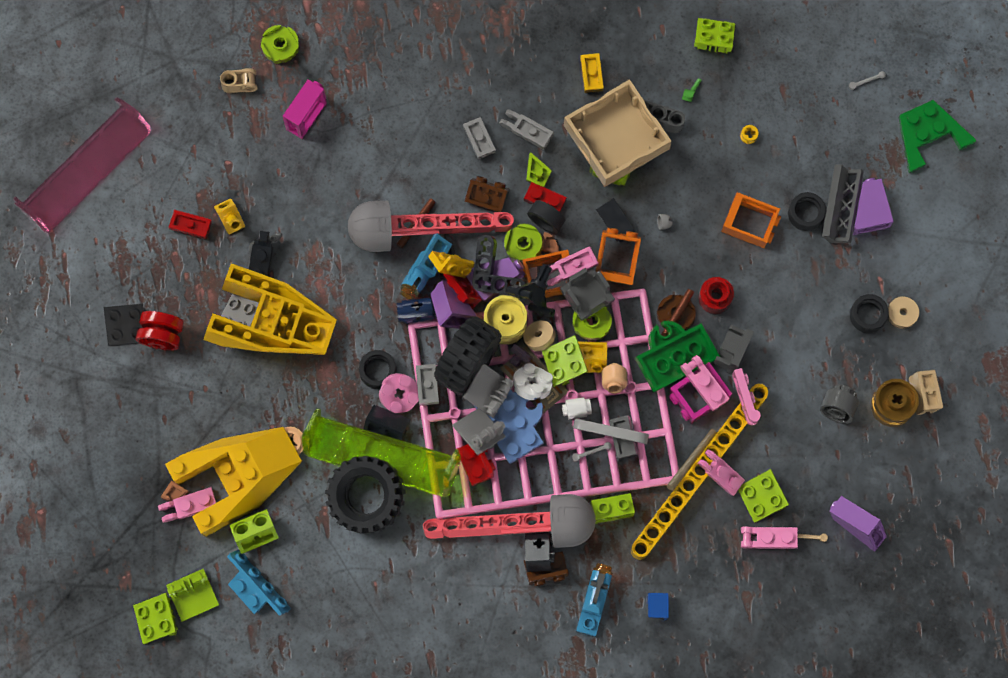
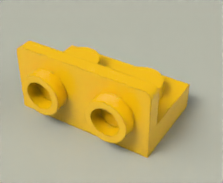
(451, 264)
(594, 355)

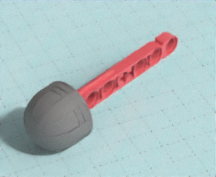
(373, 225)
(569, 521)

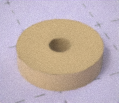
(908, 306)
(542, 342)

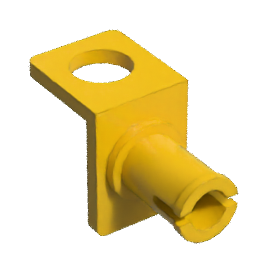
(230, 216)

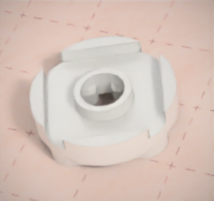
(528, 373)

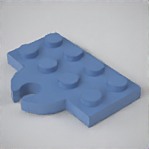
(519, 427)

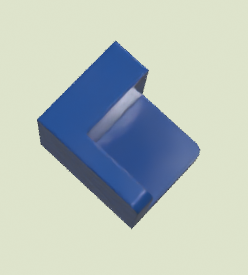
(658, 605)

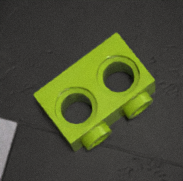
(613, 508)
(254, 531)

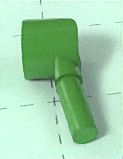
(689, 94)

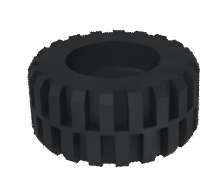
(465, 353)

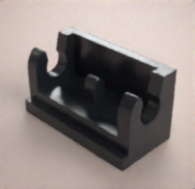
(615, 218)
(386, 423)

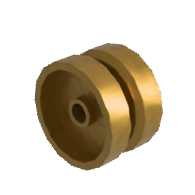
(905, 401)

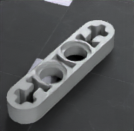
(611, 431)

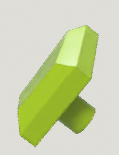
(537, 171)

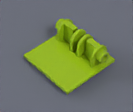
(714, 34)
(564, 361)
(763, 496)
(192, 595)
(155, 618)

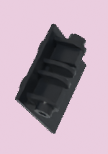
(122, 323)

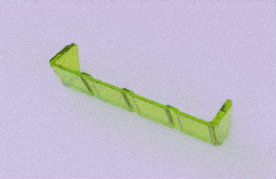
(416, 465)

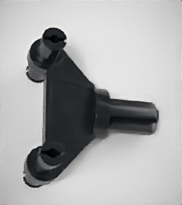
(535, 292)

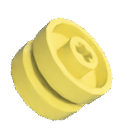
(514, 314)

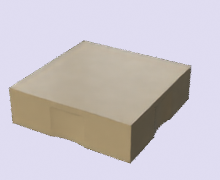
(617, 133)

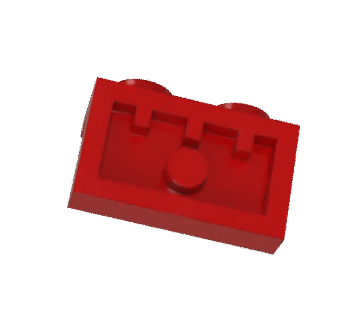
(464, 290)
(476, 466)

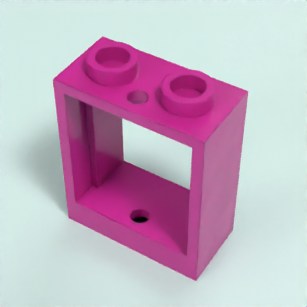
(305, 108)
(686, 411)

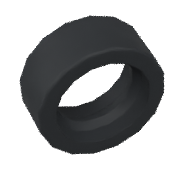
(809, 197)
(546, 216)
(876, 300)
(375, 354)

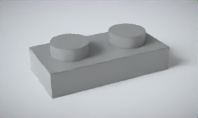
(479, 138)
(427, 385)

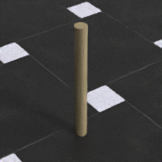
(691, 460)

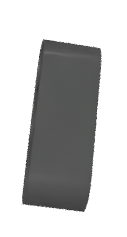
(668, 114)

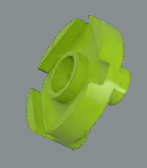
(280, 54)
(517, 235)
(594, 331)

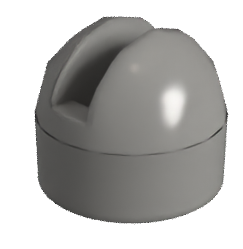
(664, 221)

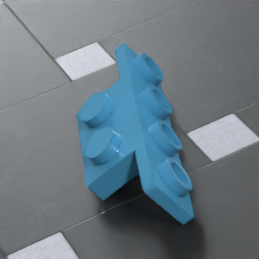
(253, 587)

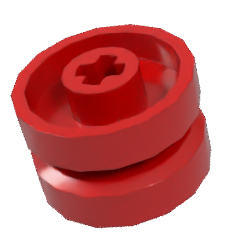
(159, 330)

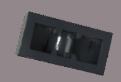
(538, 551)

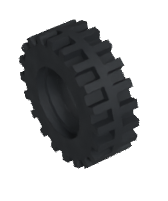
(339, 494)

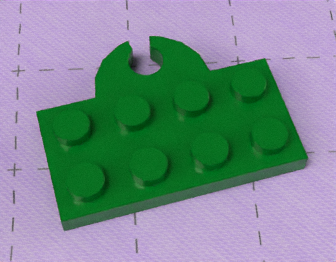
(669, 352)

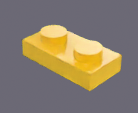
(591, 73)

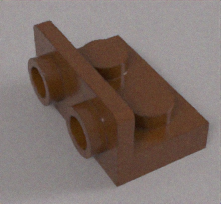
(487, 194)
(557, 573)

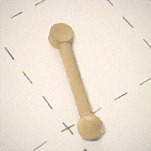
(823, 537)

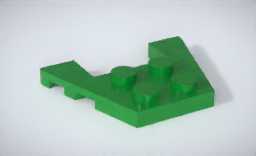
(926, 125)

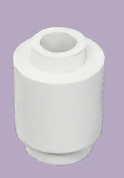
(576, 408)

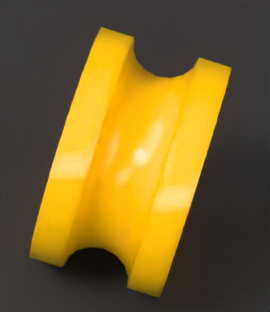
(745, 138)

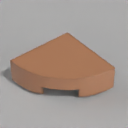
(549, 244)
(173, 491)

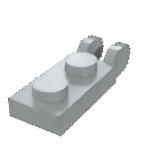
(528, 129)

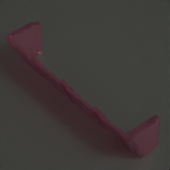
(85, 167)

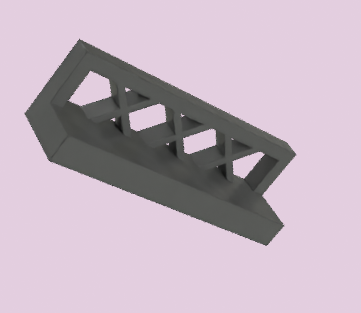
(835, 208)

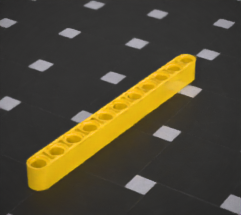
(693, 478)

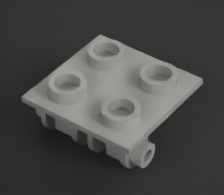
(240, 310)
(488, 390)
(479, 430)

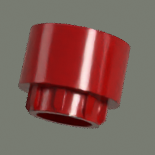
(718, 285)

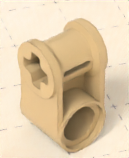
(240, 80)

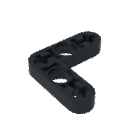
(487, 273)

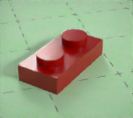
(543, 194)
(190, 224)

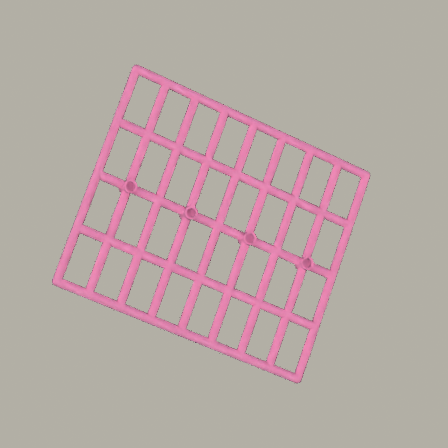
(456, 414)

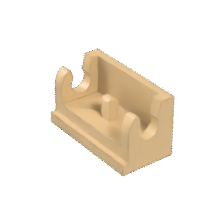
(928, 391)

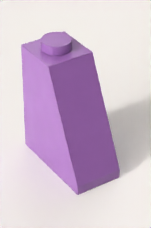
(873, 208)
(505, 267)
(449, 308)
(858, 522)

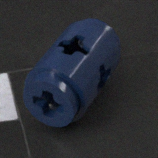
(407, 310)

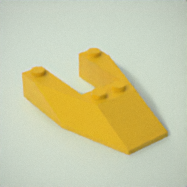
(281, 323)
(248, 467)

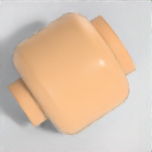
(614, 378)

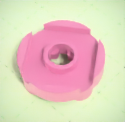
(388, 389)

